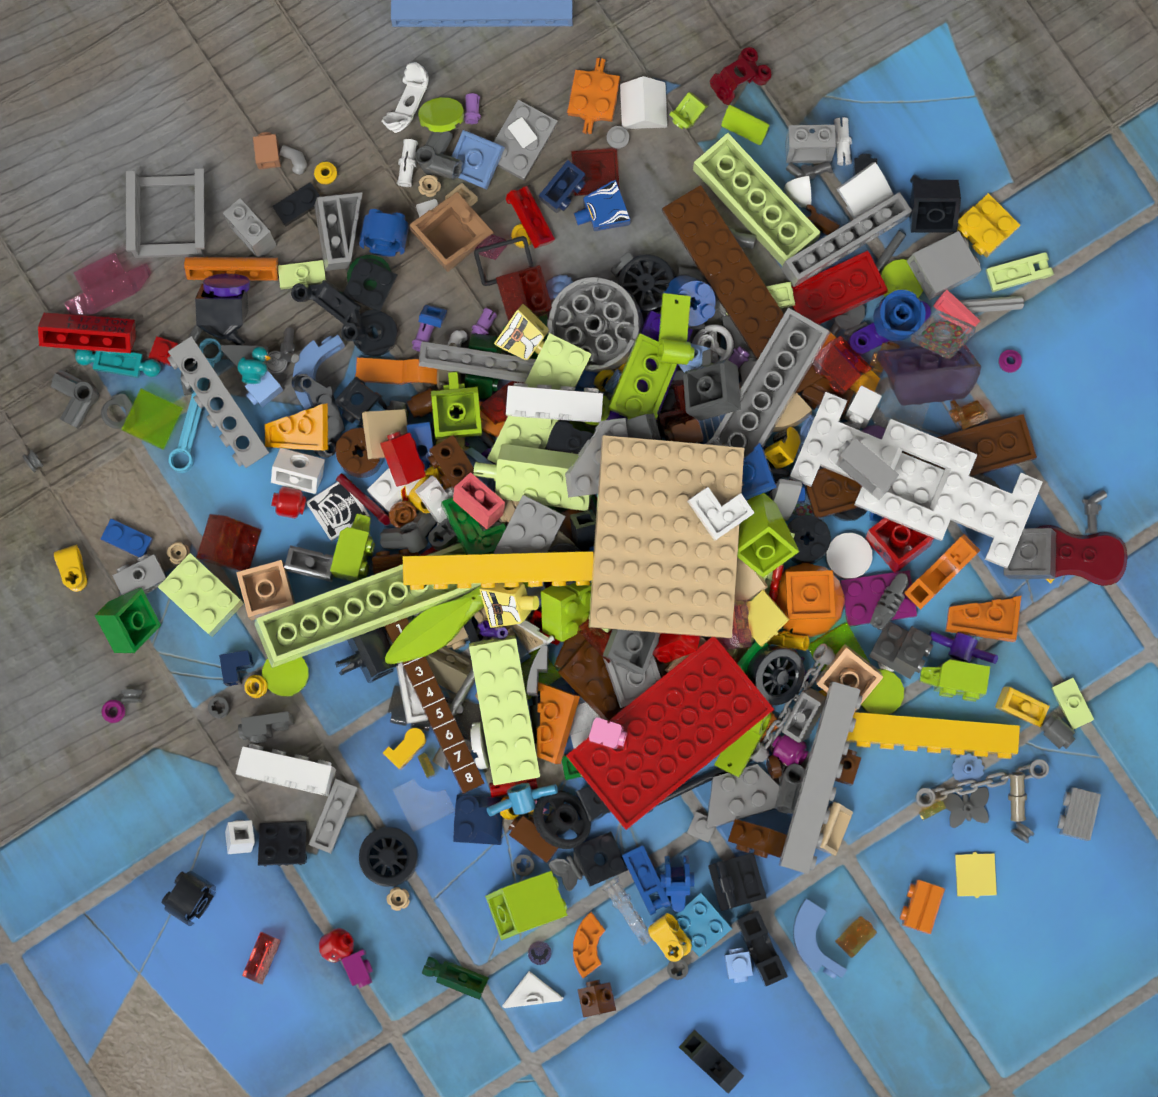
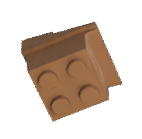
(450, 231)

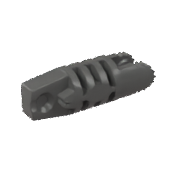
(889, 602)

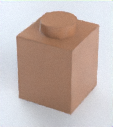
(266, 151)

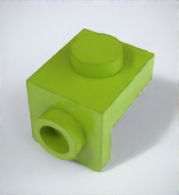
(688, 111)

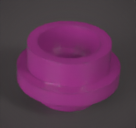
(1010, 368)
(106, 711)

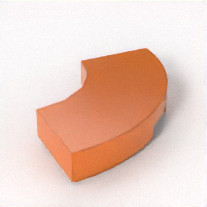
(586, 945)

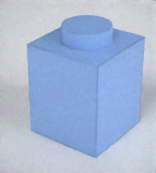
(264, 391)

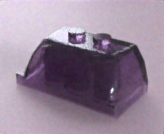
(927, 377)

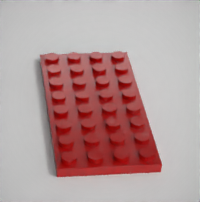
(672, 732)

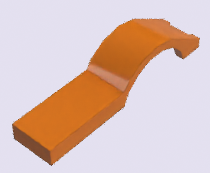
(394, 371)

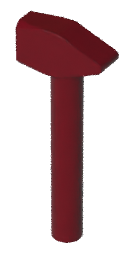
(381, 515)

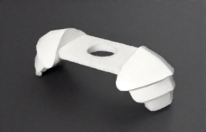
(417, 82)

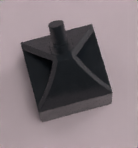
(934, 205)
(221, 315)

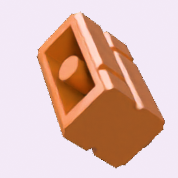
(922, 906)

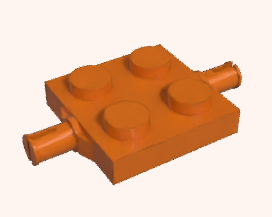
(593, 95)

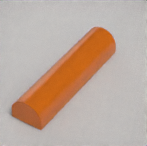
(252, 267)

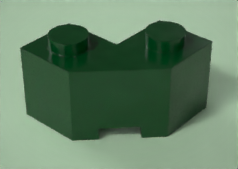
(485, 384)

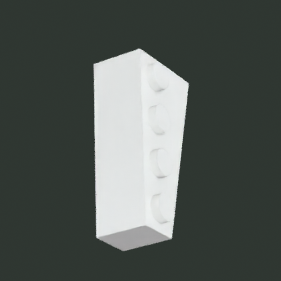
(286, 770)

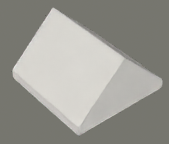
(643, 103)

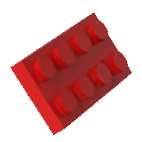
(839, 289)

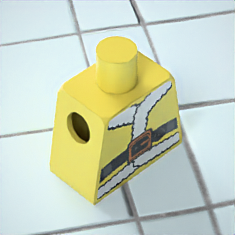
(523, 334)
(507, 604)

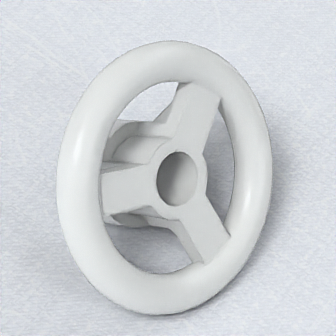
(705, 340)

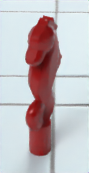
(776, 576)

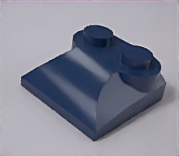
(473, 823)

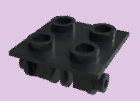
(282, 843)

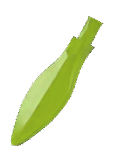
(434, 628)

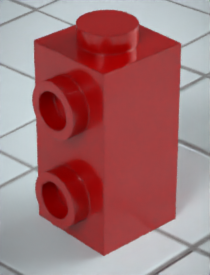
(403, 458)
(675, 646)

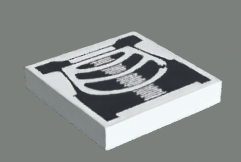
(335, 509)

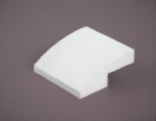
(865, 190)

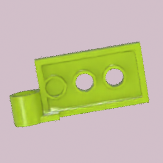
(627, 398)

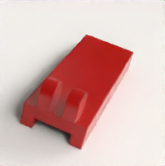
(530, 217)

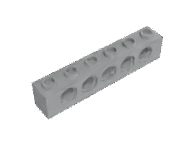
(846, 239)
(189, 350)

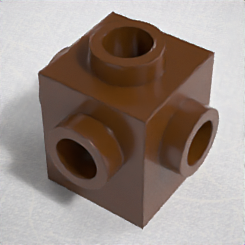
(596, 998)

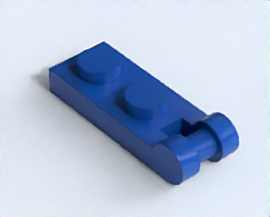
(646, 879)

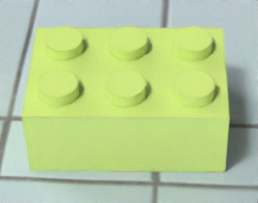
(201, 595)

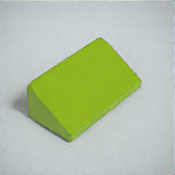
(745, 125)

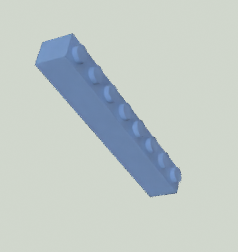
(480, 13)

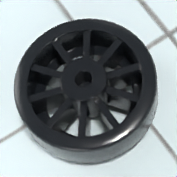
(647, 282)
(770, 671)
(388, 857)

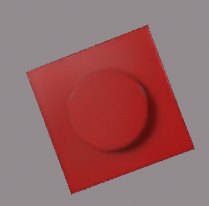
(160, 350)

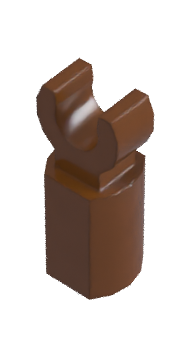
(821, 221)

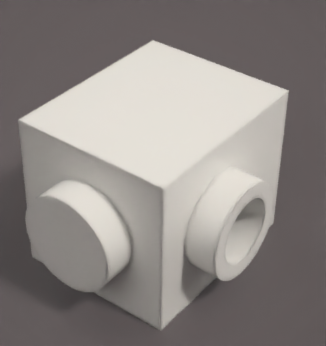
(239, 837)

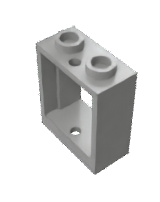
(810, 147)
(249, 230)
(866, 468)

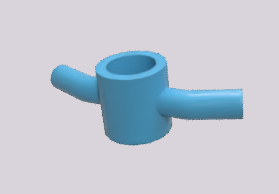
(522, 799)

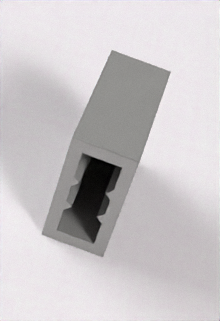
(944, 265)

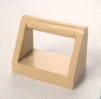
(835, 828)

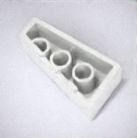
(554, 404)

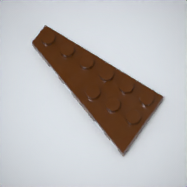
(590, 679)

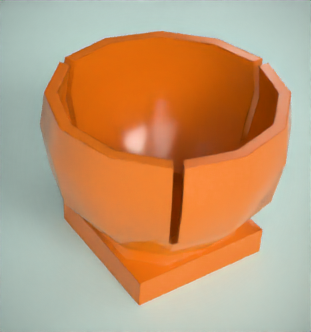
(810, 599)

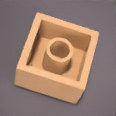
(265, 589)
(850, 670)

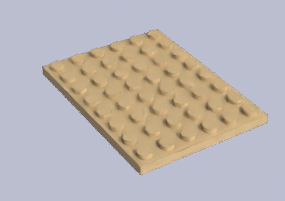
(651, 551)

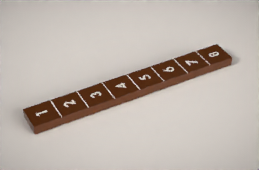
(439, 716)

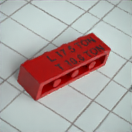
(86, 332)

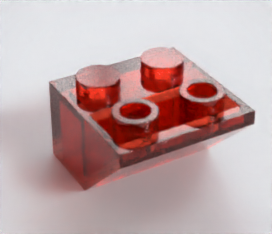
(524, 288)
(228, 543)

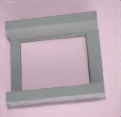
(133, 216)

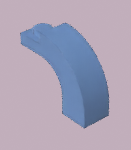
(312, 358)
(805, 942)

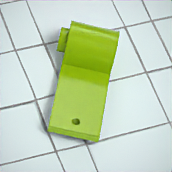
(674, 330)
(741, 750)

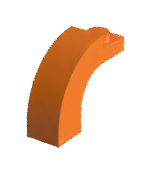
(942, 571)

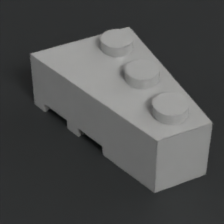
(337, 227)

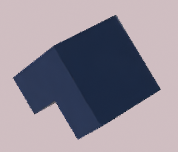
(232, 664)

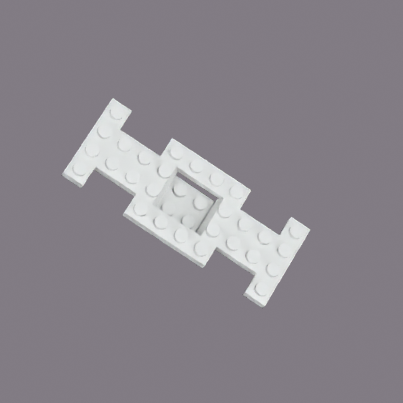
(922, 494)

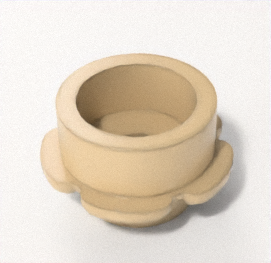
(429, 179)
(174, 548)
(397, 892)

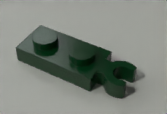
(456, 977)

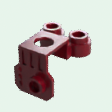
(727, 81)

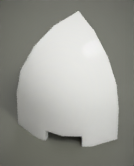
(799, 191)

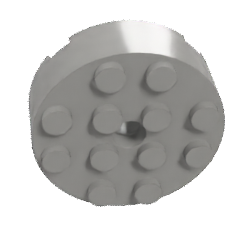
(618, 318)

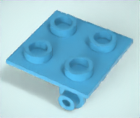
(702, 924)

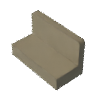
(449, 668)

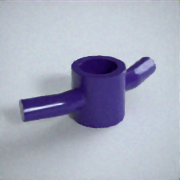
(963, 647)

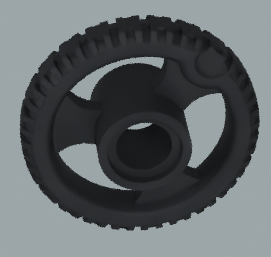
(556, 825)

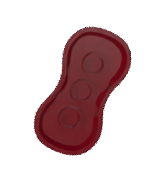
(1094, 557)

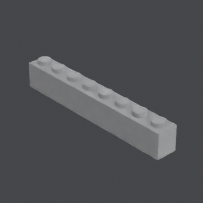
(819, 778)

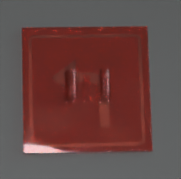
(599, 167)

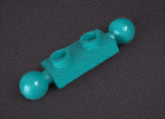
(118, 363)

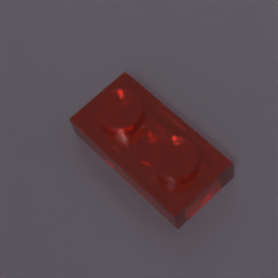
(261, 958)

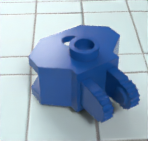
(677, 883)

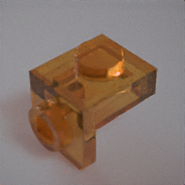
(877, 368)
(967, 415)
(856, 936)

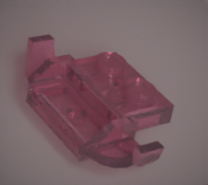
(105, 285)

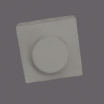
(698, 828)

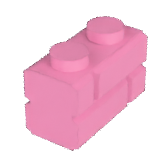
(607, 733)

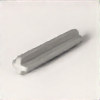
(994, 304)

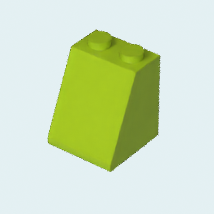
(764, 537)
(526, 905)

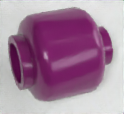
(789, 750)

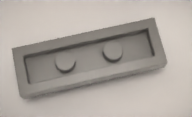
(333, 816)

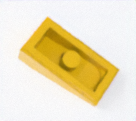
(1022, 706)

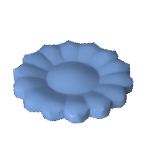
(557, 284)
(967, 768)

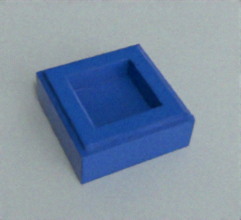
(432, 316)

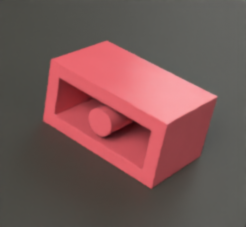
(478, 501)

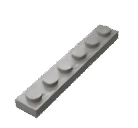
(474, 362)

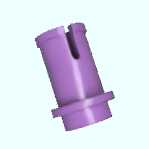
(472, 109)
(484, 322)
(423, 334)
(739, 356)

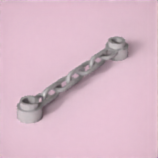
(822, 655)
(930, 792)

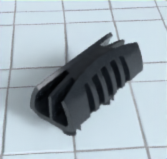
(369, 655)

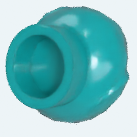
(254, 368)

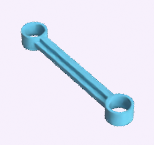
(193, 414)

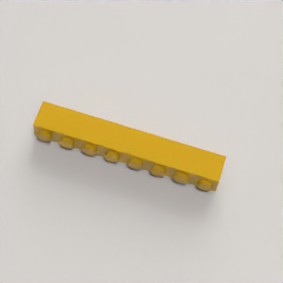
(498, 568)
(935, 735)

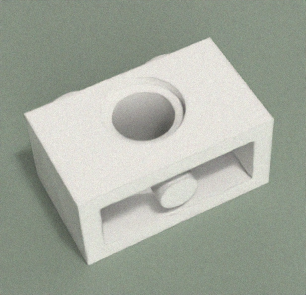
(862, 407)
(297, 470)

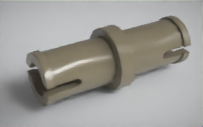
(1017, 796)

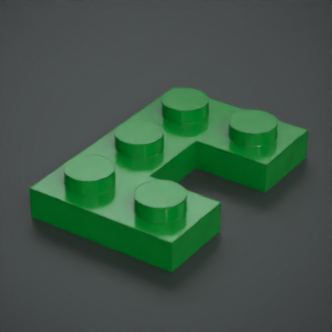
(469, 531)

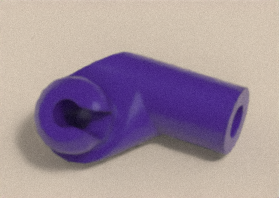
(496, 632)

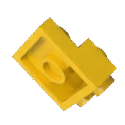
(987, 225)

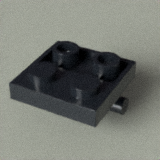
(737, 881)

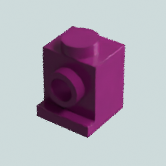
(358, 969)

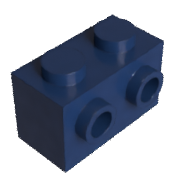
(562, 186)

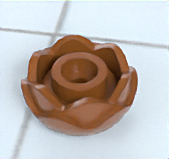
(397, 509)

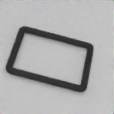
(496, 245)

